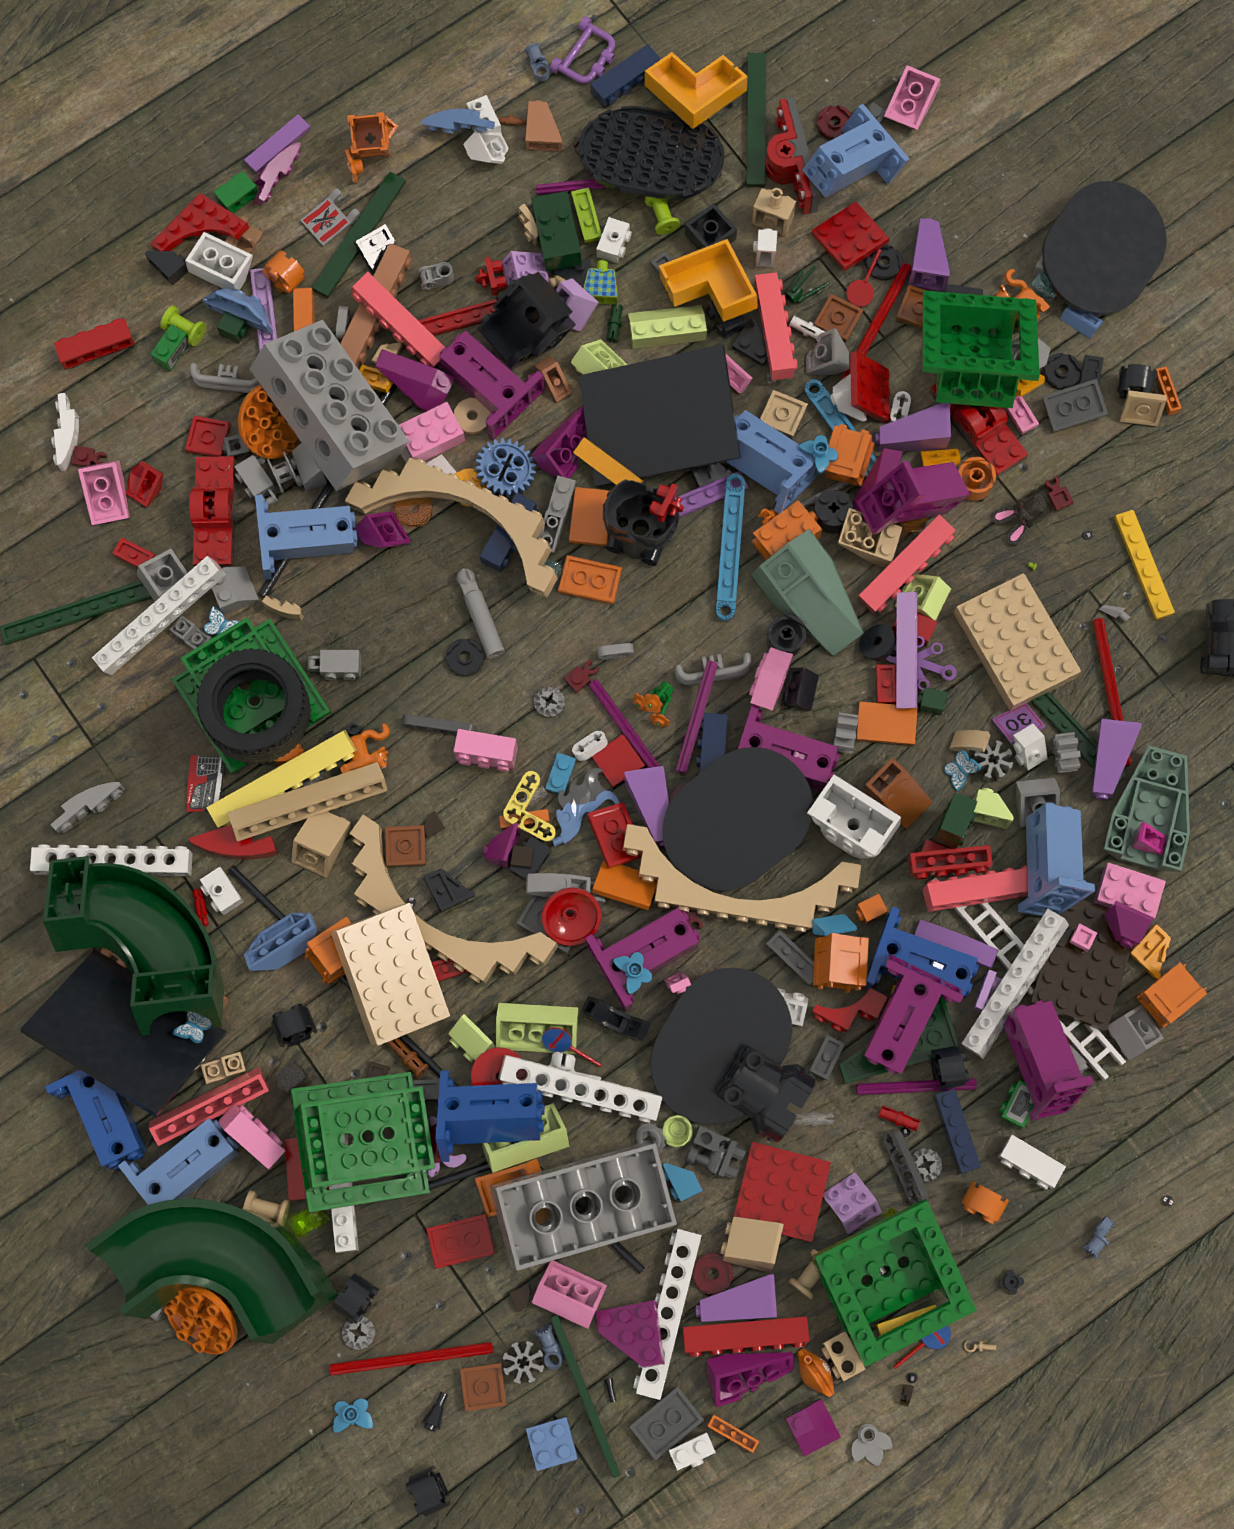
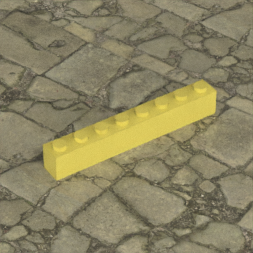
(285, 776)

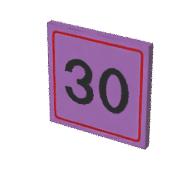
(1017, 720)

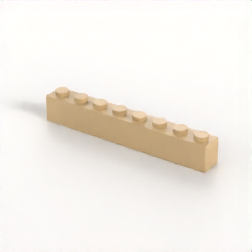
(307, 801)

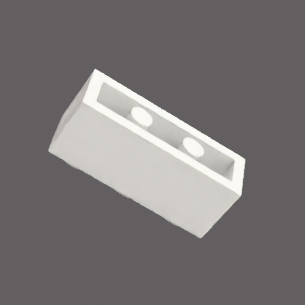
(1031, 1162)

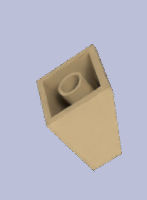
(320, 842)
(752, 1243)

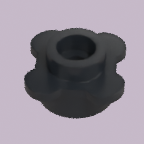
(1017, 1282)

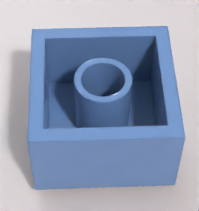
(551, 1443)

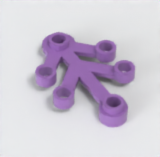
(927, 664)

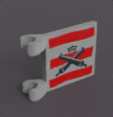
(327, 220)

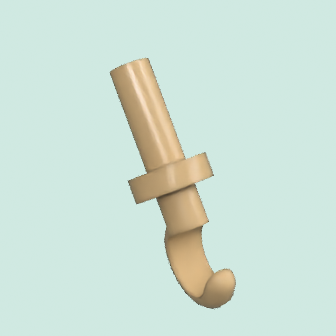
(981, 1346)

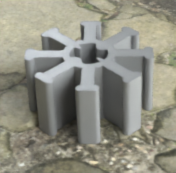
(845, 732)
(1066, 752)
(991, 767)
(526, 1368)

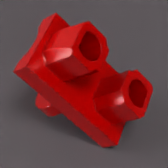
(492, 268)
(661, 510)

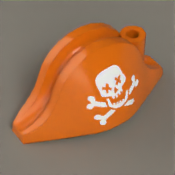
(816, 1372)

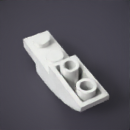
(67, 435)

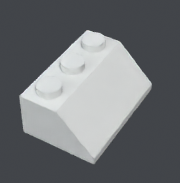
(219, 262)

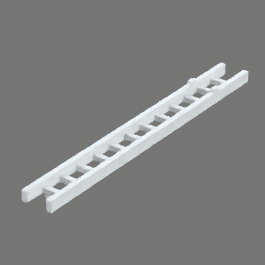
(1000, 956)

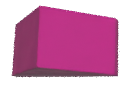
(1149, 839)

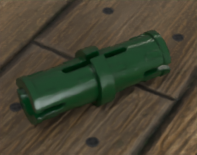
(614, 323)

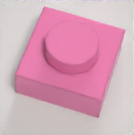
(1083, 937)

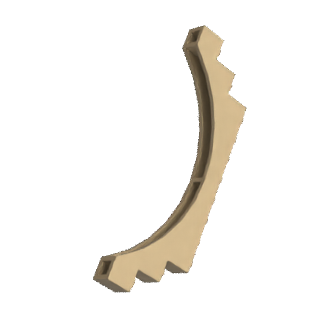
(423, 481)
(789, 911)
(475, 957)

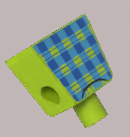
(602, 283)

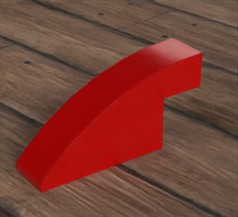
(224, 844)

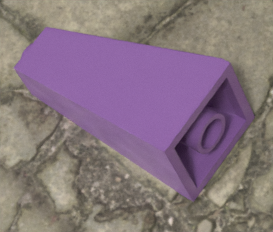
(929, 261)
(917, 432)
(1112, 752)
(650, 797)
(745, 1301)

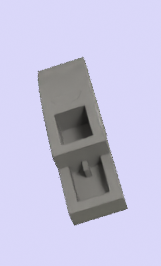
(557, 511)
(92, 798)
(548, 883)

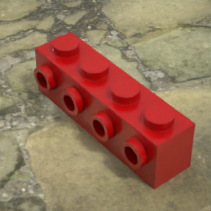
(94, 343)
(950, 861)

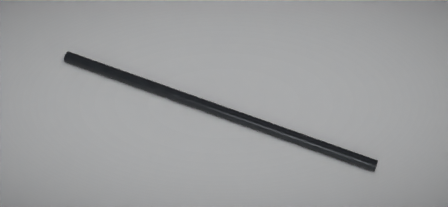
(319, 503)

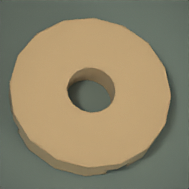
(471, 426)

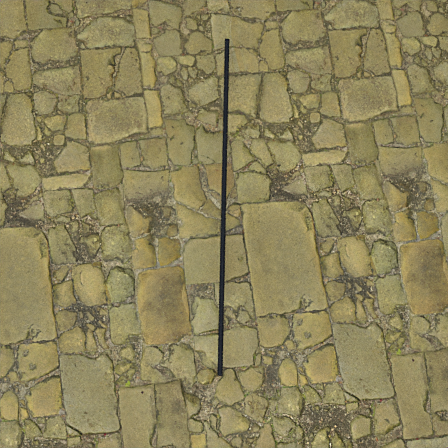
(410, 1043)

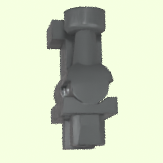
(721, 1152)

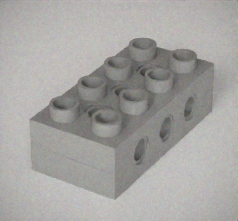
(329, 404)
(604, 1220)

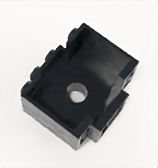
(516, 327)

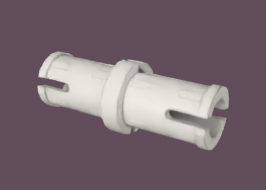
(797, 322)

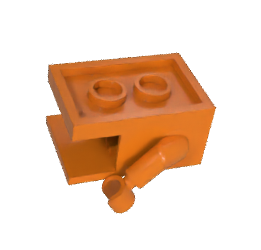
(783, 528)

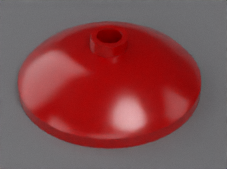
(577, 926)

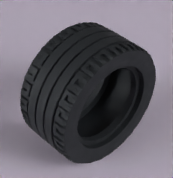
(229, 674)

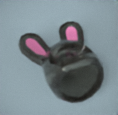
(1030, 510)

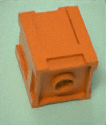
(370, 124)
(853, 455)
(324, 955)
(840, 962)
(1171, 995)

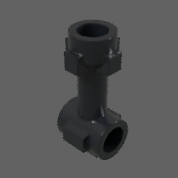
(353, 729)

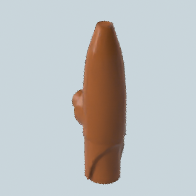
(510, 120)

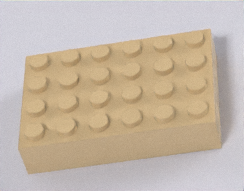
(1017, 642)
(390, 974)

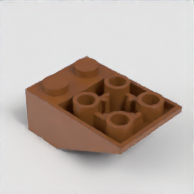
(898, 792)

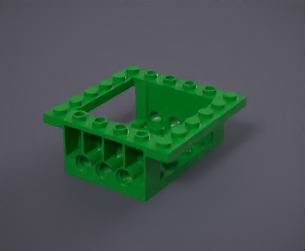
(980, 323)
(238, 712)
(356, 1106)
(929, 1267)

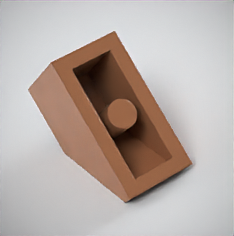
(553, 378)

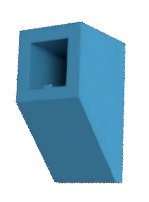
(683, 1182)

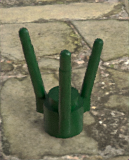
(794, 291)

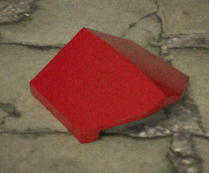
(144, 483)

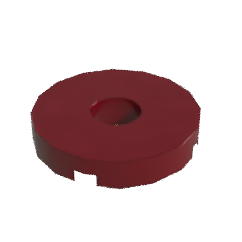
(830, 113)
(700, 1277)

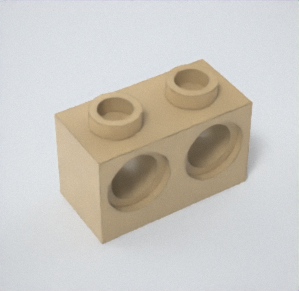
(848, 1353)

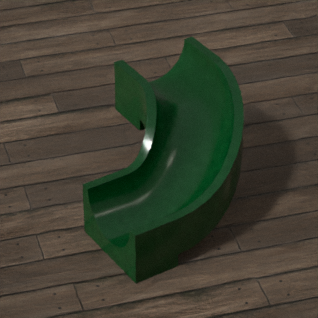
(141, 925)
(220, 1248)

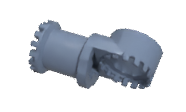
(537, 61)
(1098, 1241)
(550, 1346)

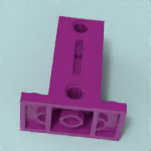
(489, 382)
(912, 494)
(801, 750)
(655, 942)
(906, 1014)
(1045, 1059)

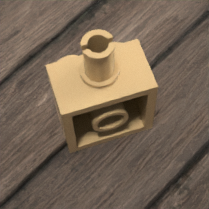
(774, 211)

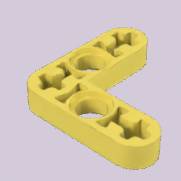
(520, 809)

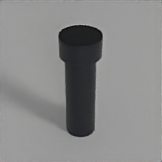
(609, 1382)

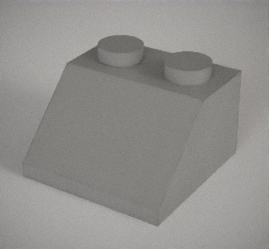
(309, 472)
(234, 590)
(1033, 794)
(1135, 1032)

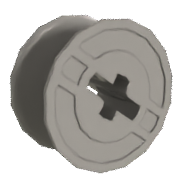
(283, 472)

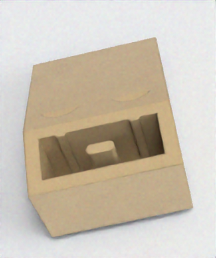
(871, 547)

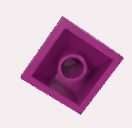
(382, 530)
(501, 847)
(1127, 924)
(812, 1427)

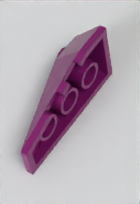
(420, 382)
(556, 451)
(886, 462)
(738, 1373)

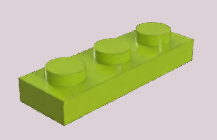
(586, 215)

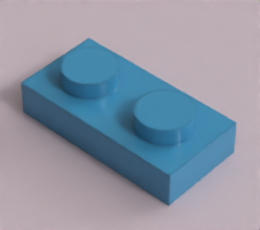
(560, 773)

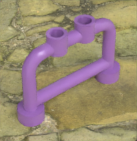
(597, 70)

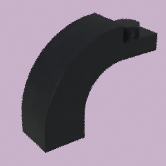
(614, 1020)

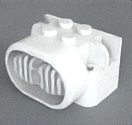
(844, 806)

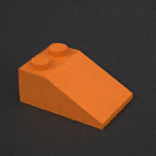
(484, 1182)

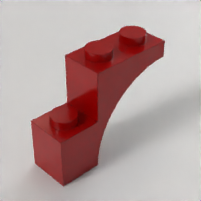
(842, 1018)

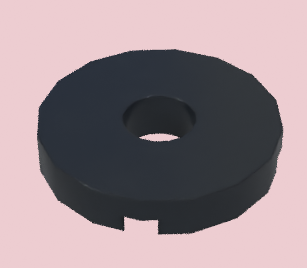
(888, 271)
(1065, 361)
(871, 636)
(467, 668)

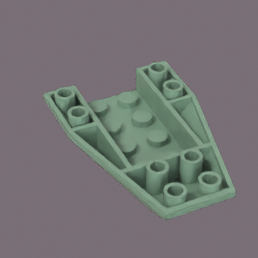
(806, 584)
(1159, 798)

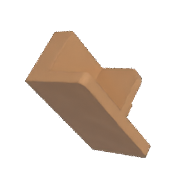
(248, 240)

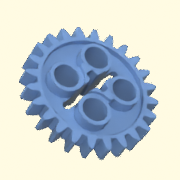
(521, 475)

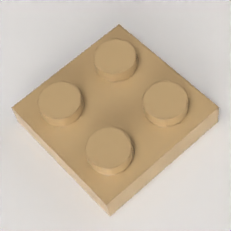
(1143, 408)
(784, 413)

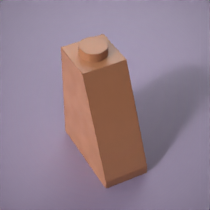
(541, 128)

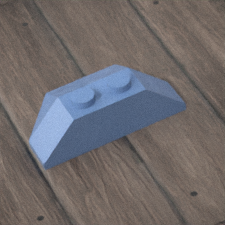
(240, 305)
(281, 942)

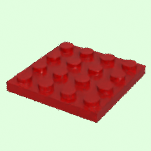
(783, 1189)

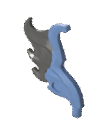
(580, 800)

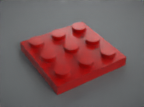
(850, 236)
(870, 387)

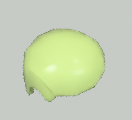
(677, 1131)

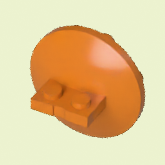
(264, 427)
(204, 1317)

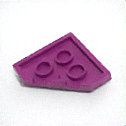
(634, 1331)

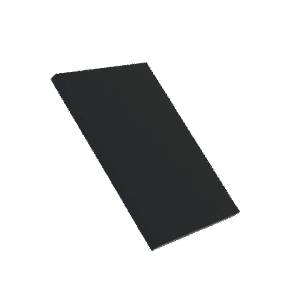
(662, 413)
(96, 1031)

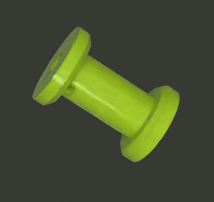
(666, 223)
(194, 331)

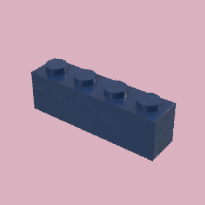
(624, 76)
(500, 545)
(713, 739)
(956, 1131)

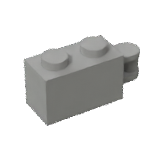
(255, 479)
(337, 664)

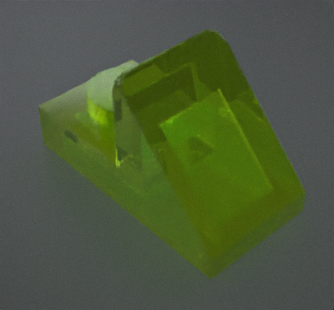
(306, 1223)

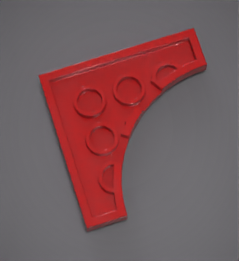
(199, 217)

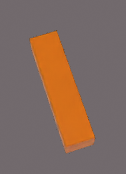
(1166, 387)
(542, 814)
(733, 1433)

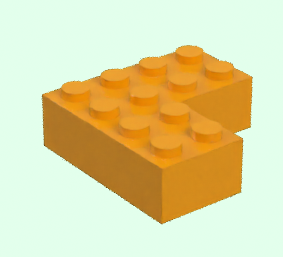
(694, 94)
(712, 272)

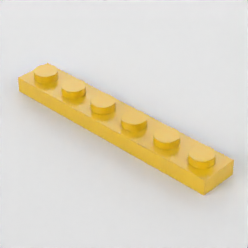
(1144, 565)

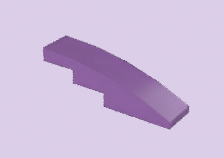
(940, 935)

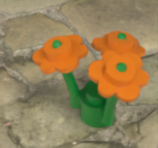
(653, 702)

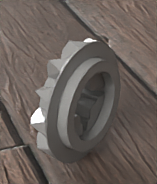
(552, 709)
(651, 1129)
(929, 1155)
(362, 1341)

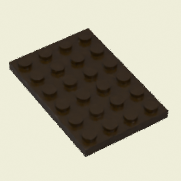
(1079, 981)

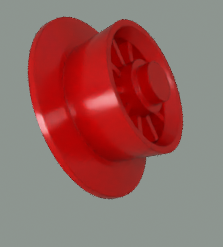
(488, 1067)

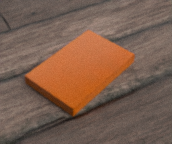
(587, 517)
(590, 579)
(886, 724)
(624, 885)

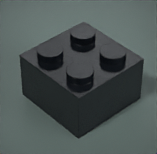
(710, 228)

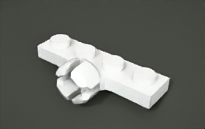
(568, 1066)

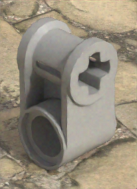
(434, 275)

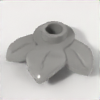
(872, 1447)

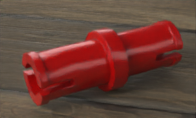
(899, 1118)

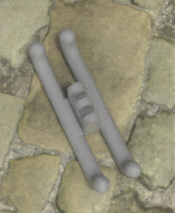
(224, 380)
(721, 673)

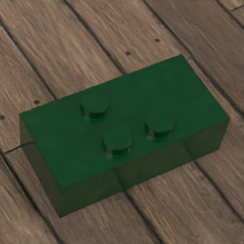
(556, 231)
(955, 821)

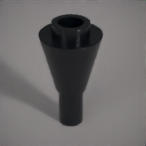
(434, 1417)

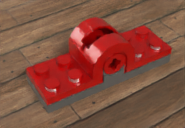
(788, 156)
(987, 434)
(214, 510)

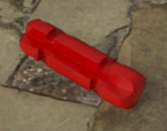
(200, 906)

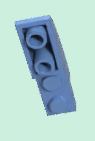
(456, 119)

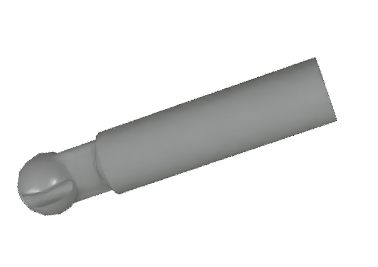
(480, 614)

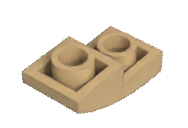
(529, 224)
(287, 610)
(970, 740)
(223, 1068)

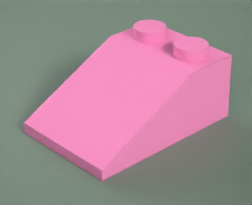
(912, 97)
(104, 492)

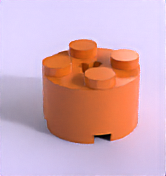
(284, 272)
(984, 477)
(985, 1202)

